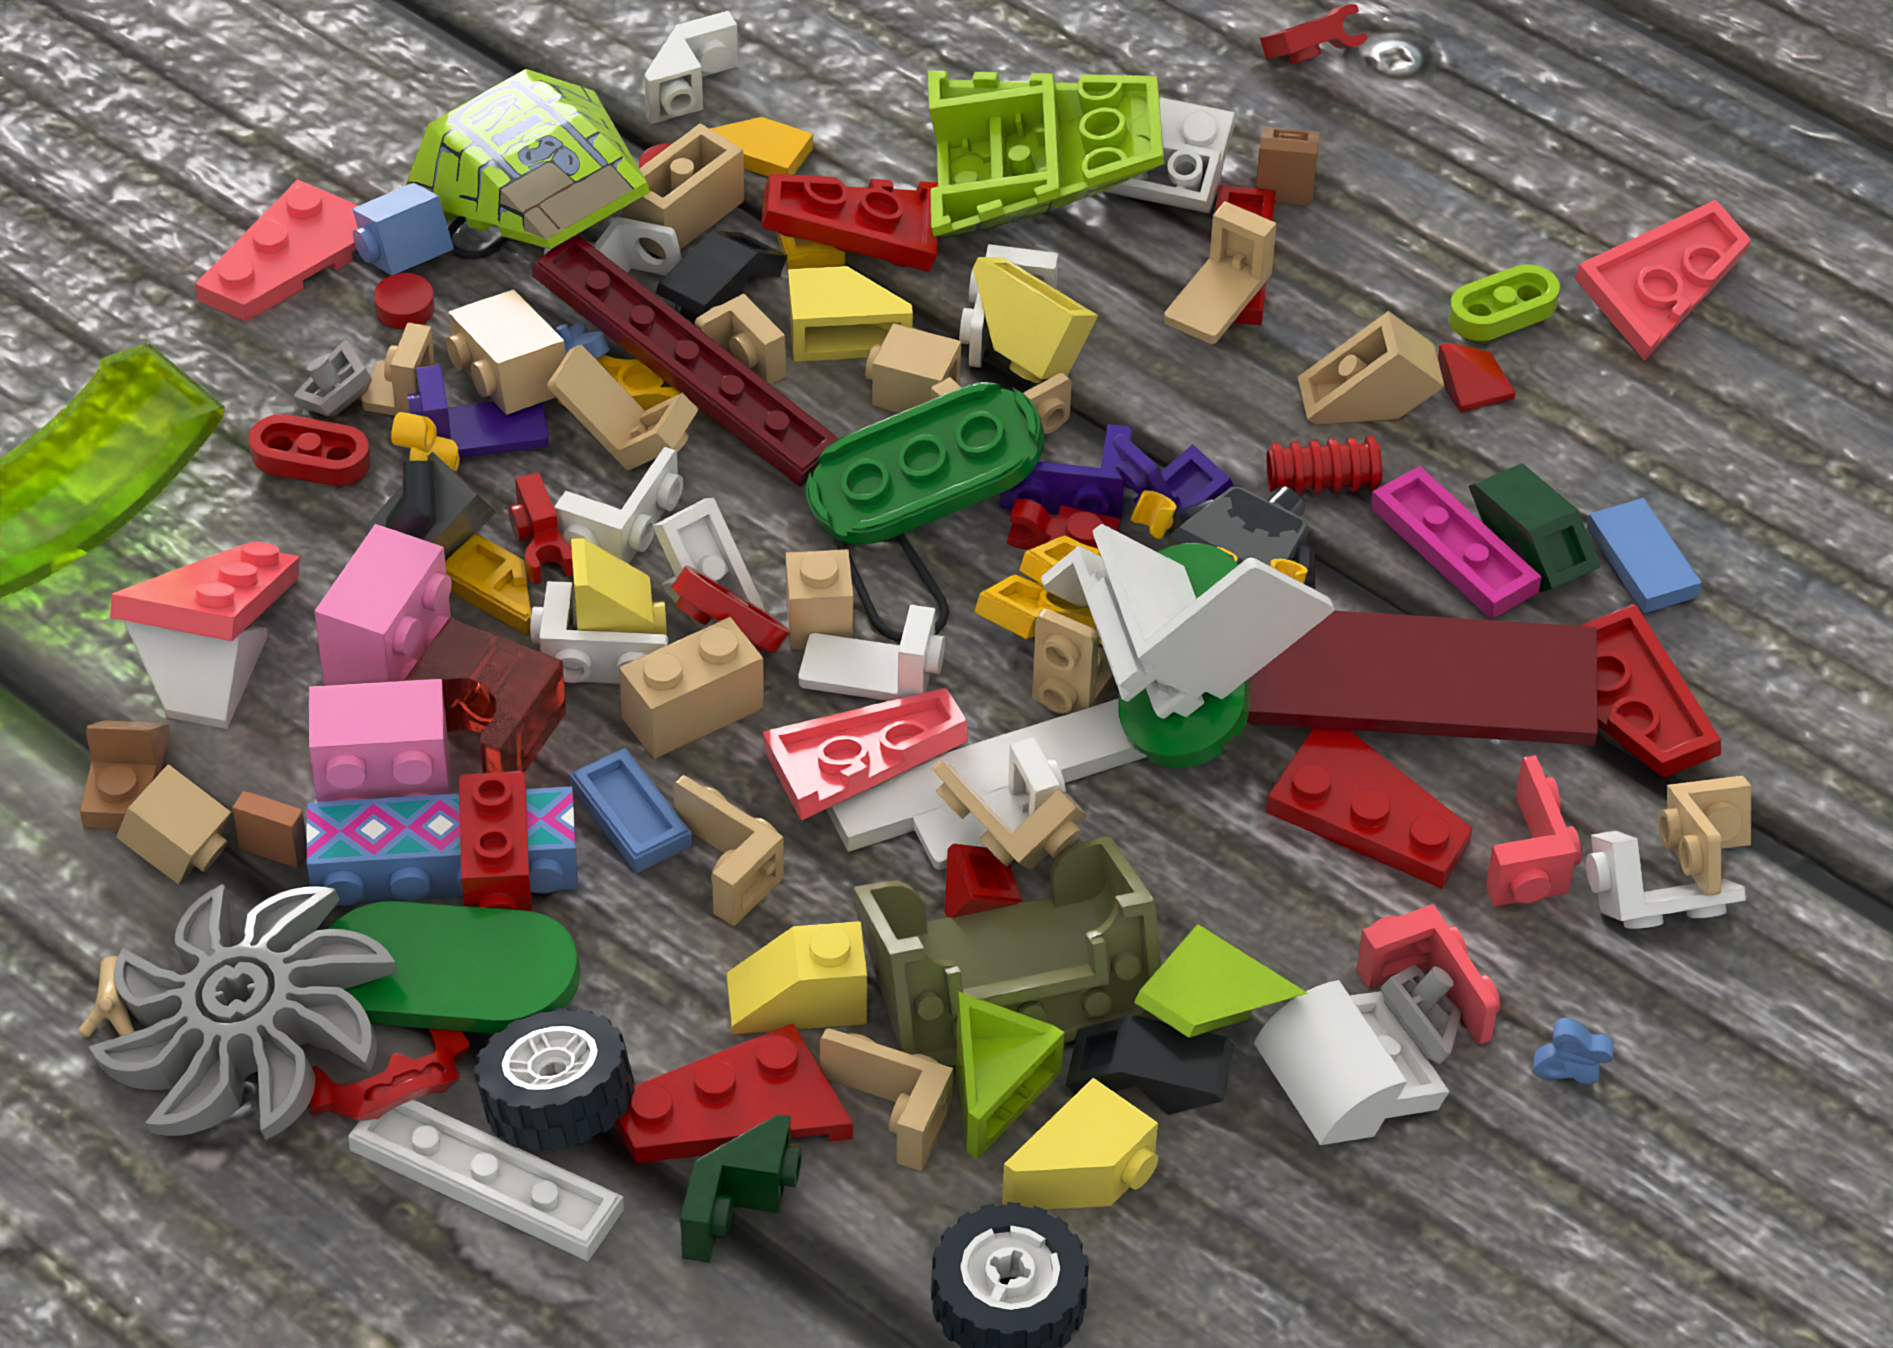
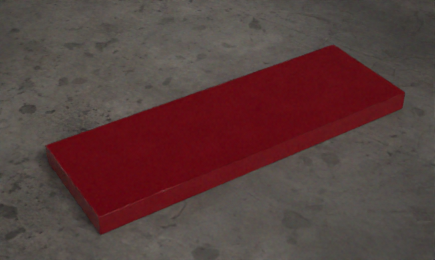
(1435, 679)

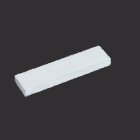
(490, 1176)

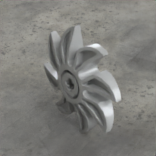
(244, 1011)

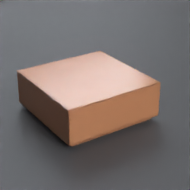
(270, 829)

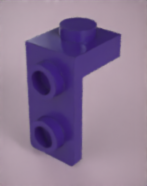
(480, 426)
(1185, 480)
(1076, 486)

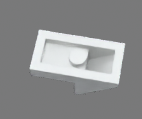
(704, 542)

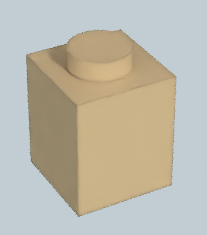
(909, 367)
(818, 595)
(175, 826)

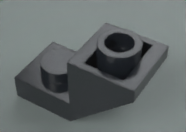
(718, 272)
(1155, 1058)

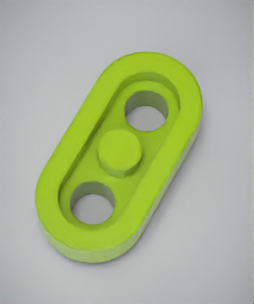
(1504, 302)

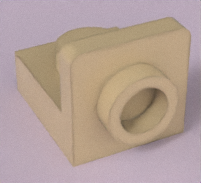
(747, 335)
(398, 374)

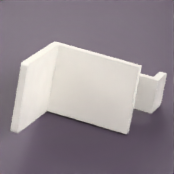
(1168, 638)

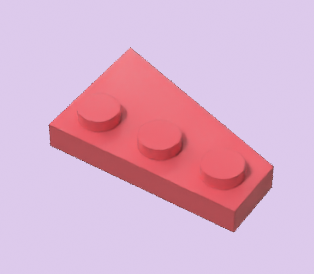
(279, 251)
(1663, 274)
(211, 595)
(860, 748)

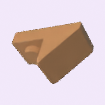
(1288, 164)
(122, 766)

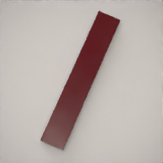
(684, 357)

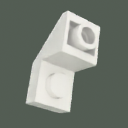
(689, 54)

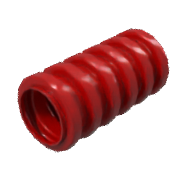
(1325, 466)

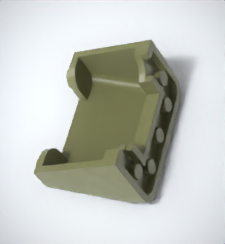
(1050, 958)

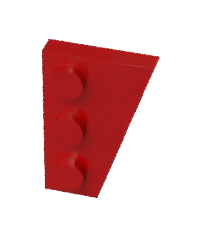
(854, 219)
(1646, 699)
(1368, 805)
(730, 1093)

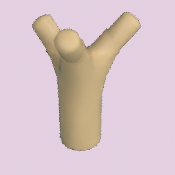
(108, 1003)

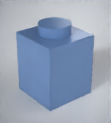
(401, 229)

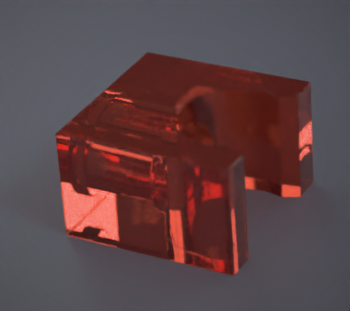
(495, 690)

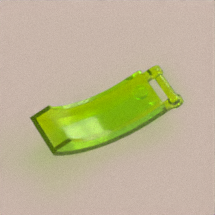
(98, 462)

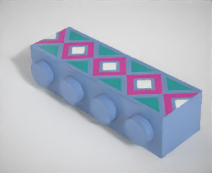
(412, 846)

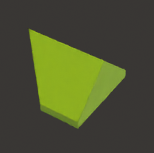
(1211, 985)
(1000, 1067)

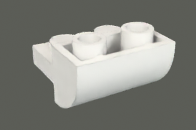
(1194, 157)
(1347, 1063)

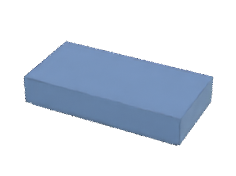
(1644, 555)
(630, 810)

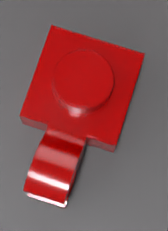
(1303, 40)
(536, 522)
(1035, 526)

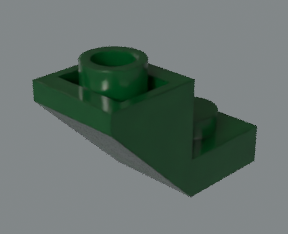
(1541, 519)
(740, 1174)

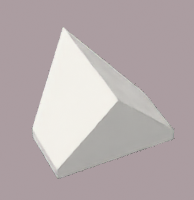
(198, 674)

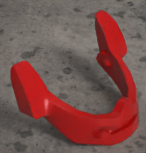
(398, 1084)

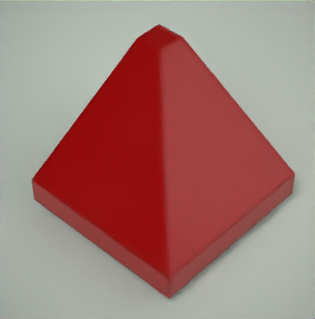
(1472, 377)
(977, 881)

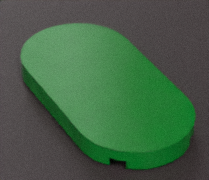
(925, 463)
(1200, 736)
(464, 965)

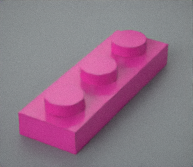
(1455, 542)

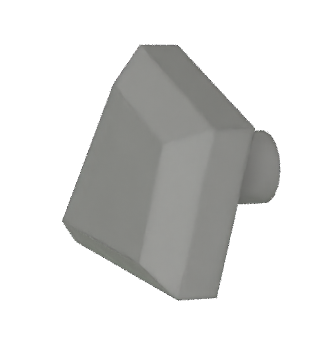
(333, 382)
(1424, 1009)

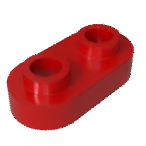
(309, 449)
(706, 598)

